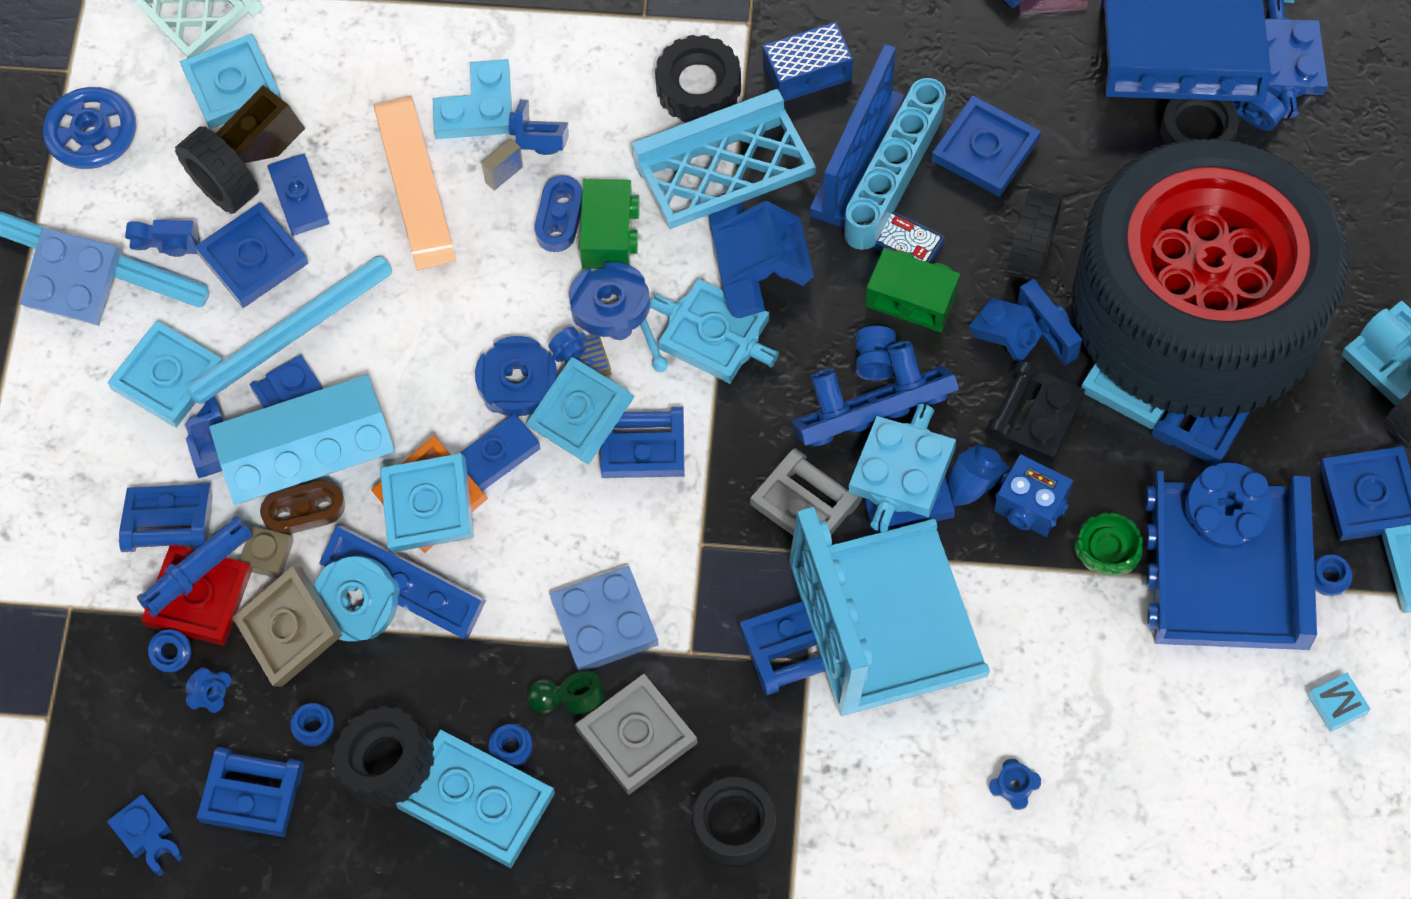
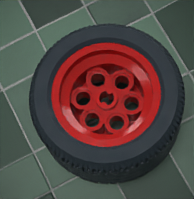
(1233, 226)

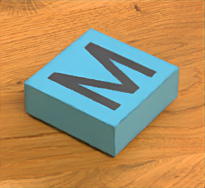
(1339, 702)

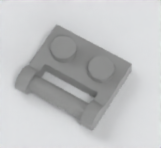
(782, 497)

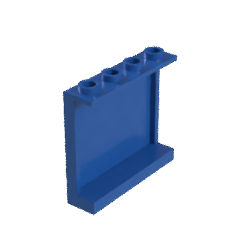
(1187, 49)
(1232, 595)

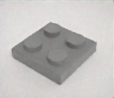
(636, 734)

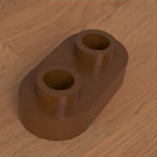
(302, 505)

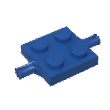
(1294, 57)

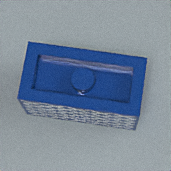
(808, 61)

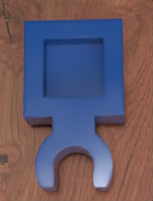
(168, 236)
(143, 831)

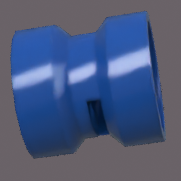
(874, 358)

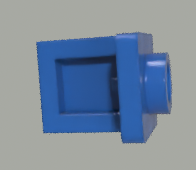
(540, 136)
(1007, 326)

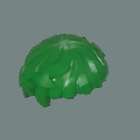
(1109, 544)

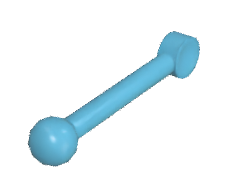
(660, 363)

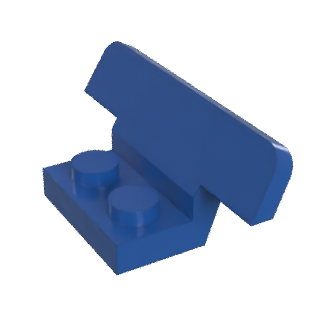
(753, 247)

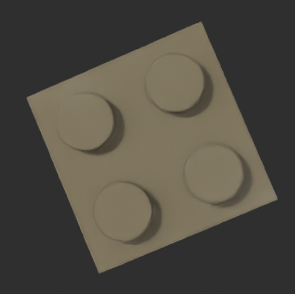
(287, 626)

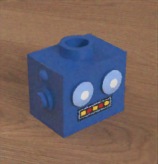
(1033, 496)

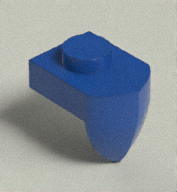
(974, 474)

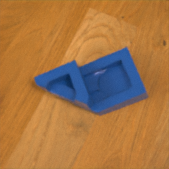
(200, 439)

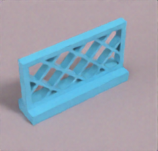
(711, 137)

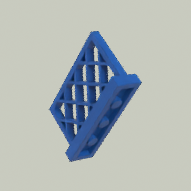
(859, 141)

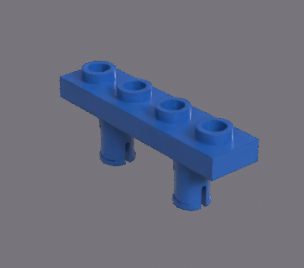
(889, 401)

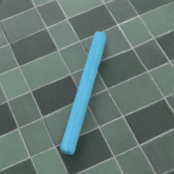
(126, 270)
(289, 330)

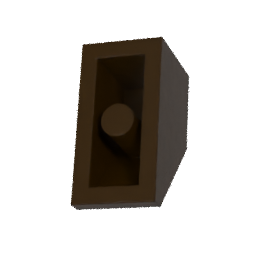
(261, 127)

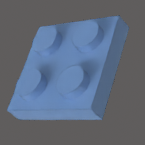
(70, 276)
(604, 619)

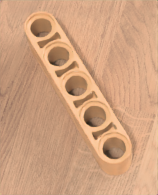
(414, 183)

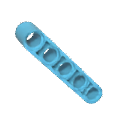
(889, 177)

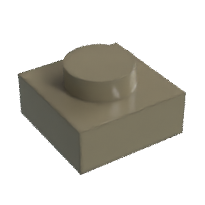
(267, 551)

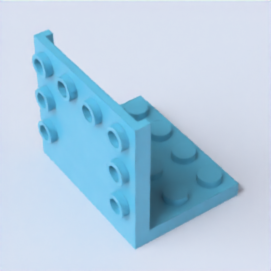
(884, 613)

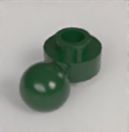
(579, 694)

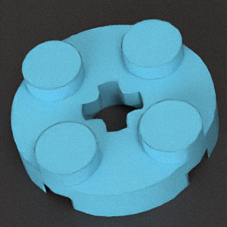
(378, 590)

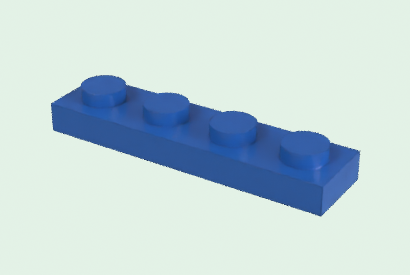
(420, 589)

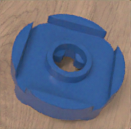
(613, 319)
(509, 354)
(1248, 490)

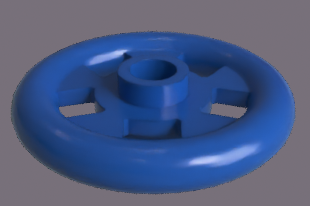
(73, 105)

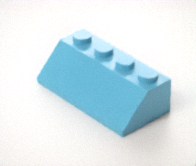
(301, 439)

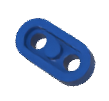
(557, 216)

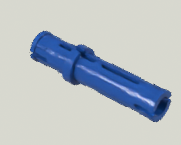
(181, 577)

